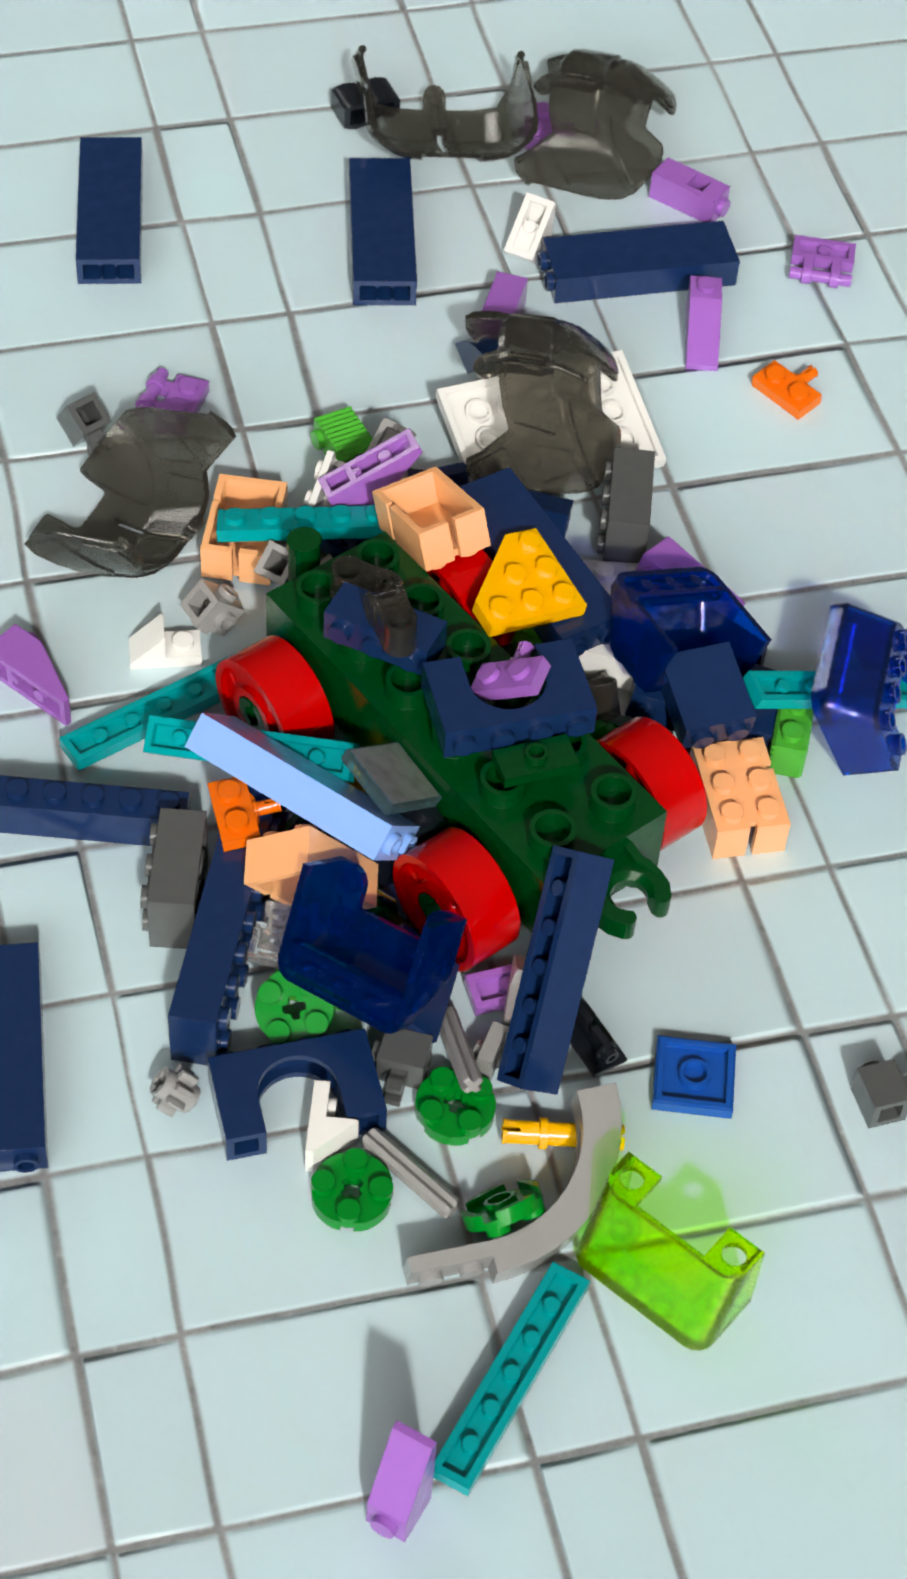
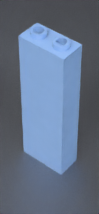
(301, 786)

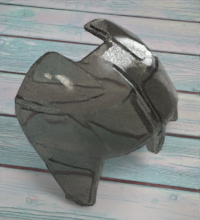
(597, 126)
(475, 134)
(553, 418)
(151, 481)

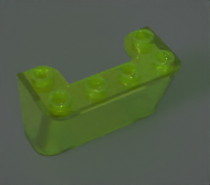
(659, 1272)

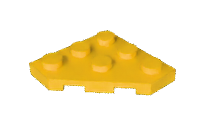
(525, 587)

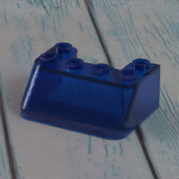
(676, 612)
(859, 689)
(358, 957)

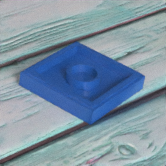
(694, 1077)

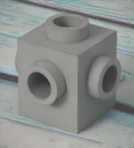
(212, 607)

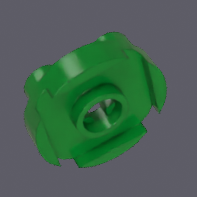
(281, 1026)
(448, 1126)
(355, 1169)
(498, 1208)

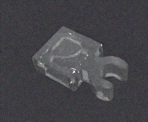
(267, 938)

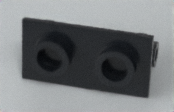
(594, 1042)

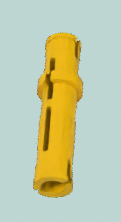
(542, 1133)

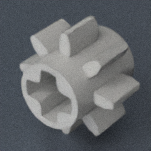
(175, 1090)

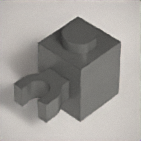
(85, 421)
(402, 1061)
(880, 1093)

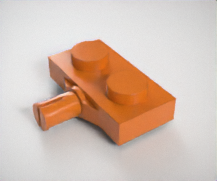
(788, 389)
(237, 812)

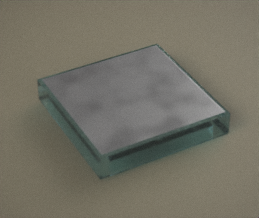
(391, 778)

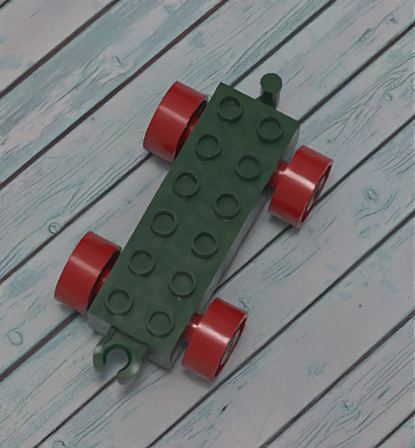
(492, 859)

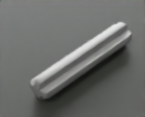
(460, 1052)
(410, 1172)

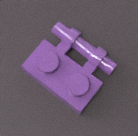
(822, 254)
(181, 395)

